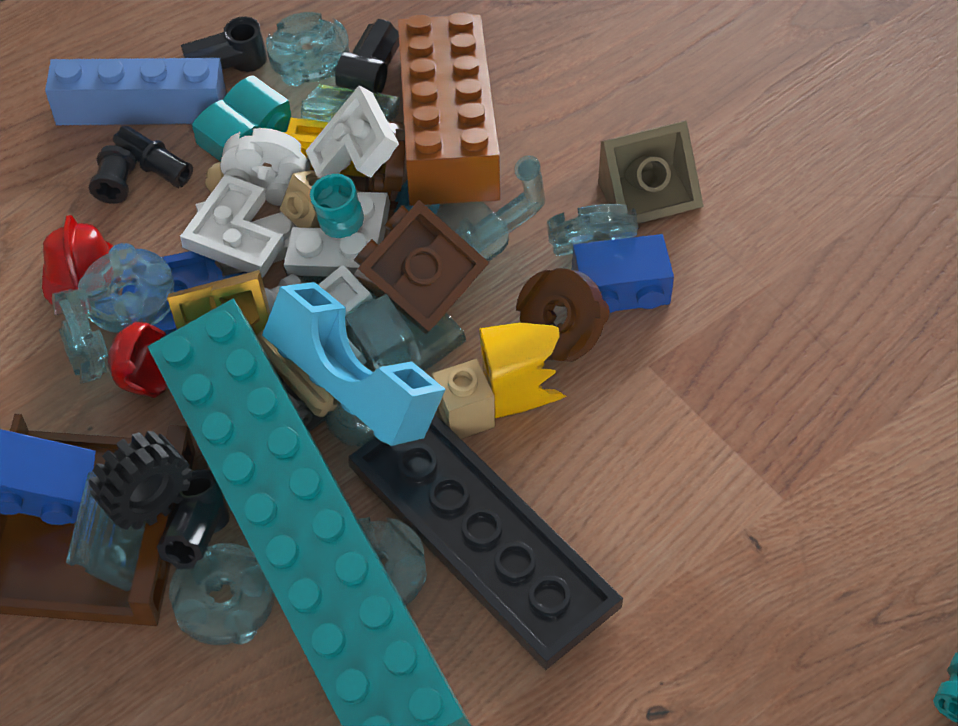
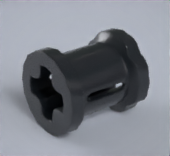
(112, 174)

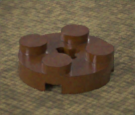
(390, 174)
(584, 307)

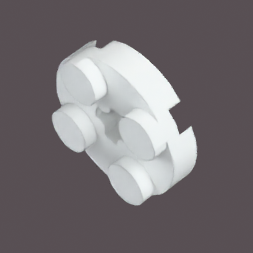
(246, 155)

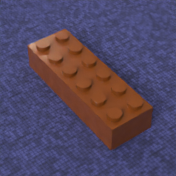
(448, 110)

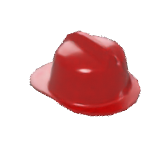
(69, 254)

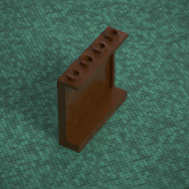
(34, 555)

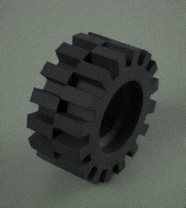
(140, 480)

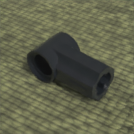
(237, 47)
(369, 59)
(194, 521)

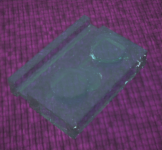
(327, 100)
(103, 546)

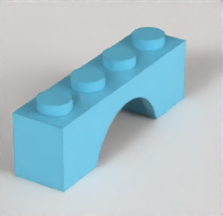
(312, 333)

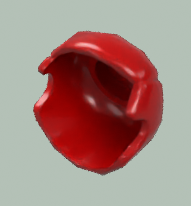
(132, 363)

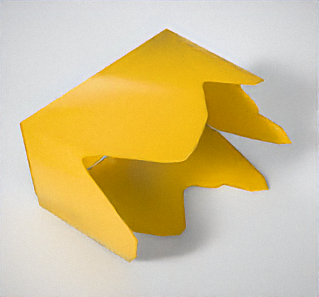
(514, 365)

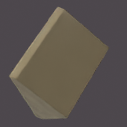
(651, 172)

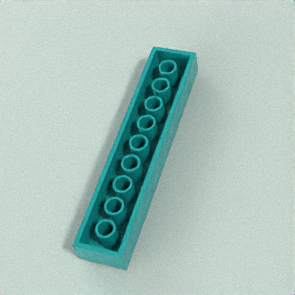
(302, 528)

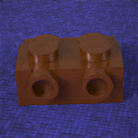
(419, 265)

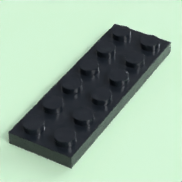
(489, 540)

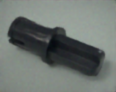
(154, 156)

